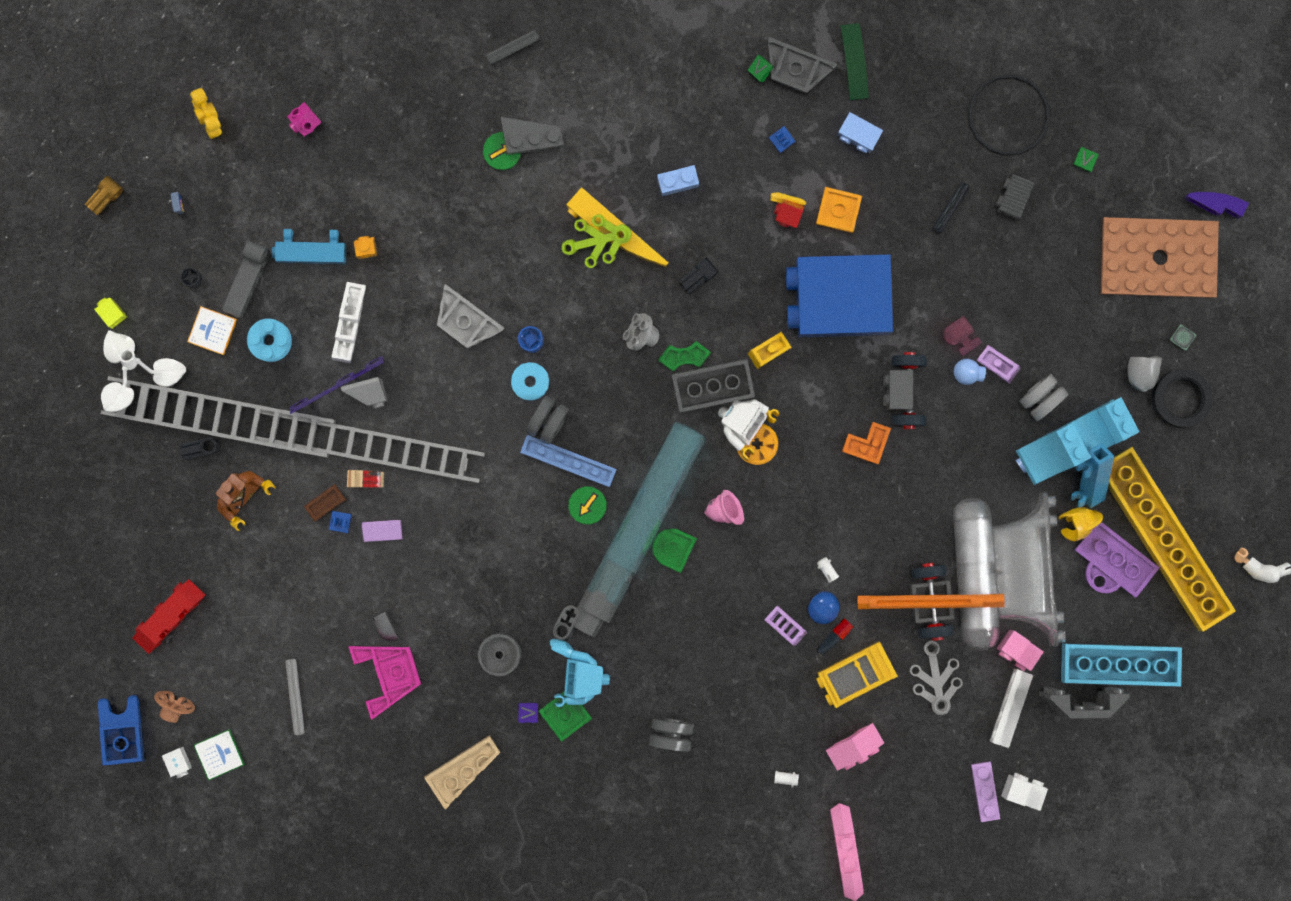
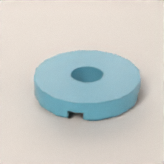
(518, 381)

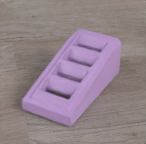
(802, 632)

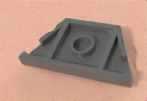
(797, 67)

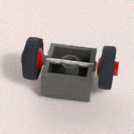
(900, 390)
(936, 630)

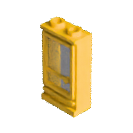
(856, 675)

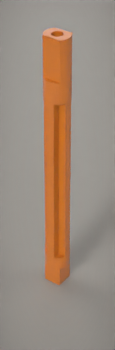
(932, 601)

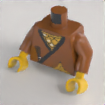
(236, 492)

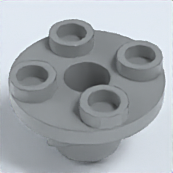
(641, 332)

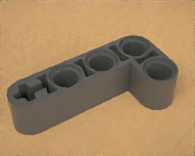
(246, 279)

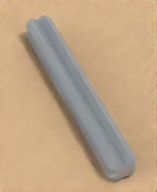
(294, 695)

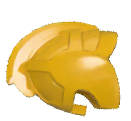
(1083, 521)

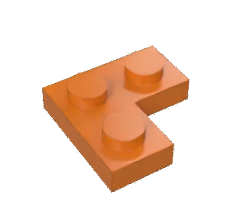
(870, 448)

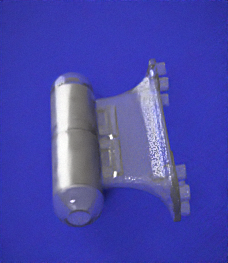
(1009, 562)

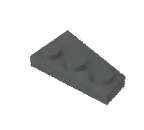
(529, 136)

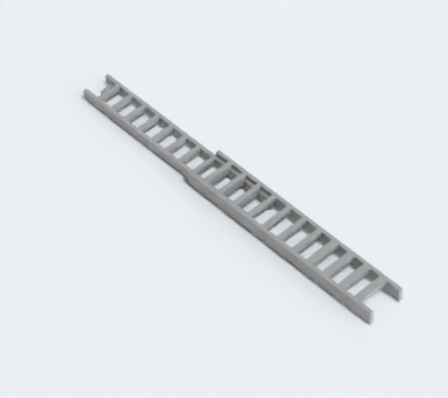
(295, 417)

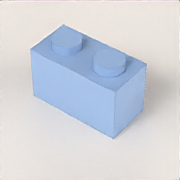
(859, 133)
(678, 180)

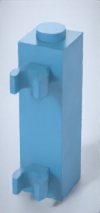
(310, 251)
(1094, 477)

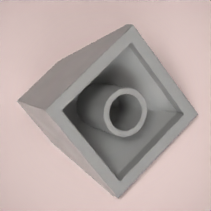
(369, 392)

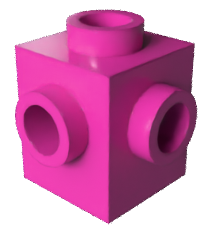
(303, 120)

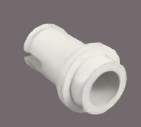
(827, 569)
(786, 778)

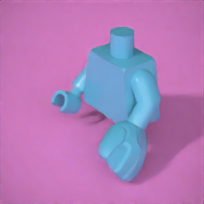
(582, 675)

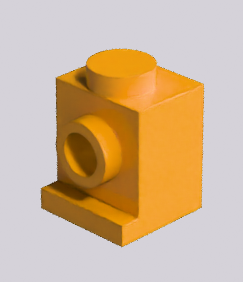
(365, 247)

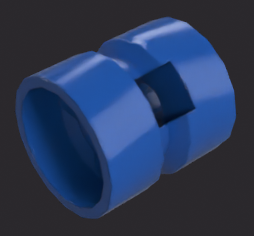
(530, 339)

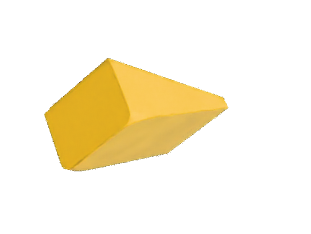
(769, 350)

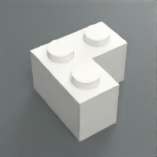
(1023, 792)

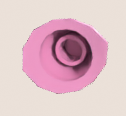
(725, 509)

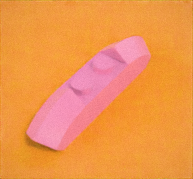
(847, 851)

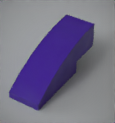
(1217, 203)

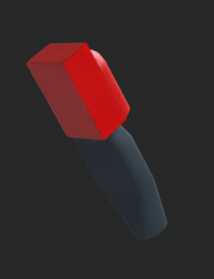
(833, 638)

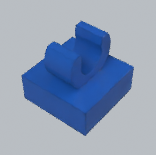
(782, 139)
(340, 522)

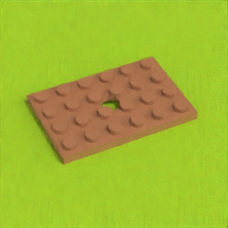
(1129, 261)

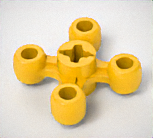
(206, 113)

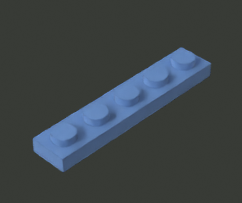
(568, 461)

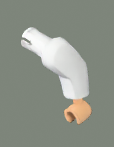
(1261, 572)

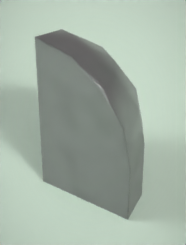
(384, 628)

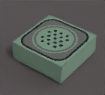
(1182, 337)

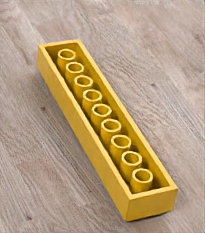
(1167, 541)

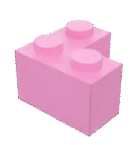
(1020, 650)
(855, 748)

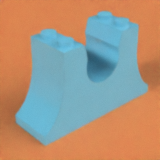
(1071, 442)

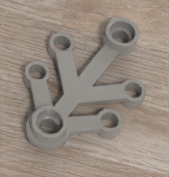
(936, 680)

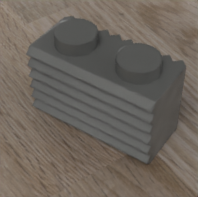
(1015, 196)

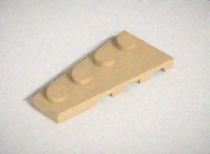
(455, 775)

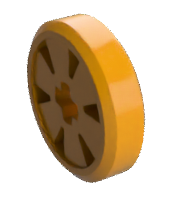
(767, 450)

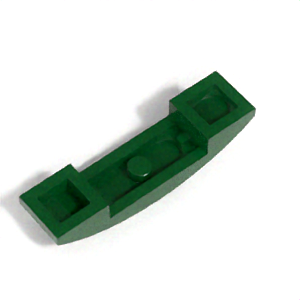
(855, 61)

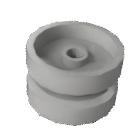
(1042, 395)

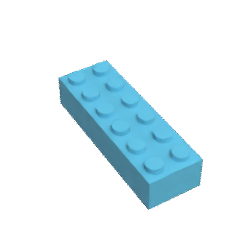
(1121, 664)

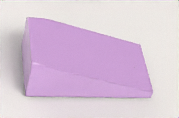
(998, 364)

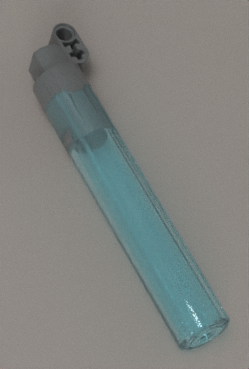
(634, 533)

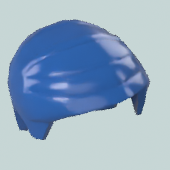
(824, 607)

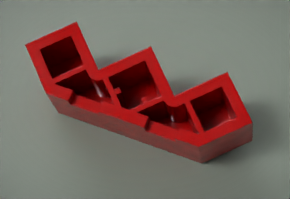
(168, 616)

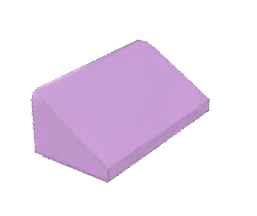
(382, 530)

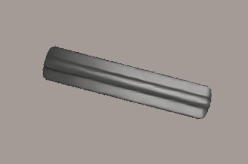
(512, 47)

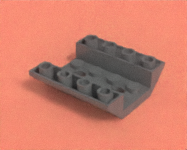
(1108, 701)

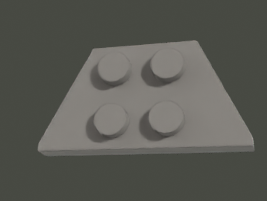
(464, 320)

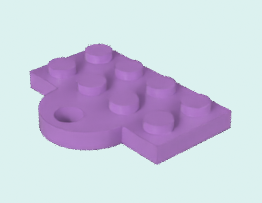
(1115, 562)

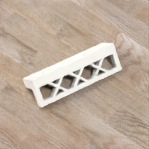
(1011, 708)

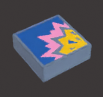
(177, 203)

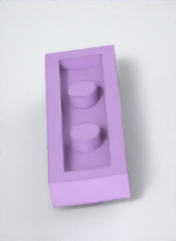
(985, 791)

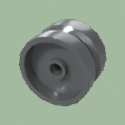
(545, 418)
(495, 665)
(671, 732)

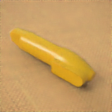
(778, 197)

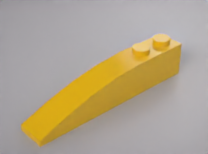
(586, 207)

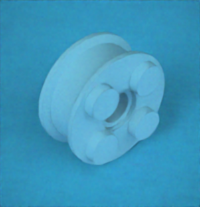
(258, 334)

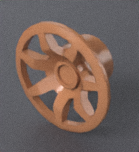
(172, 708)

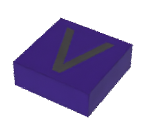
(528, 712)

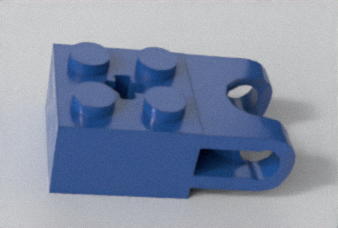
(117, 727)

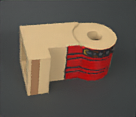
(362, 478)

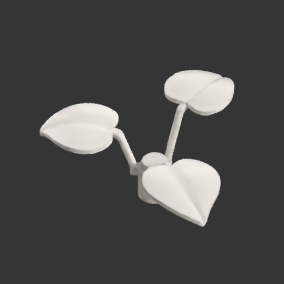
(121, 348)

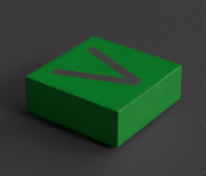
(760, 68)
(1085, 159)

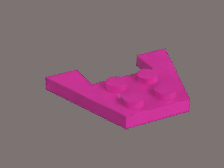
(395, 672)

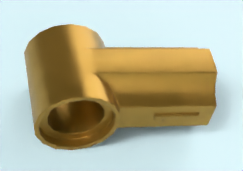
(107, 191)

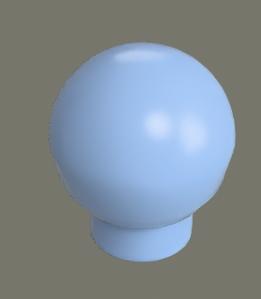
(968, 372)

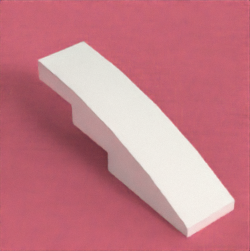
(348, 322)

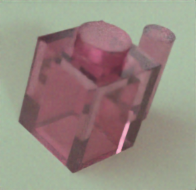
(959, 332)

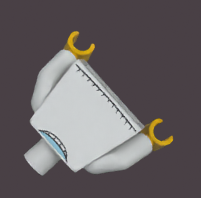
(743, 422)

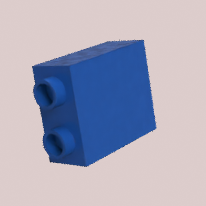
(841, 296)

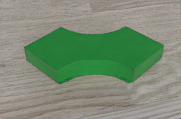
(676, 357)

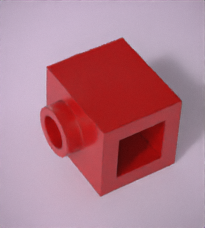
(788, 213)

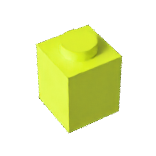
(110, 312)

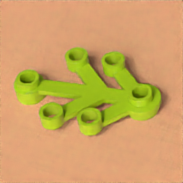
(599, 239)

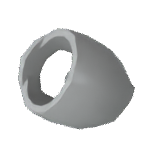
(1144, 372)

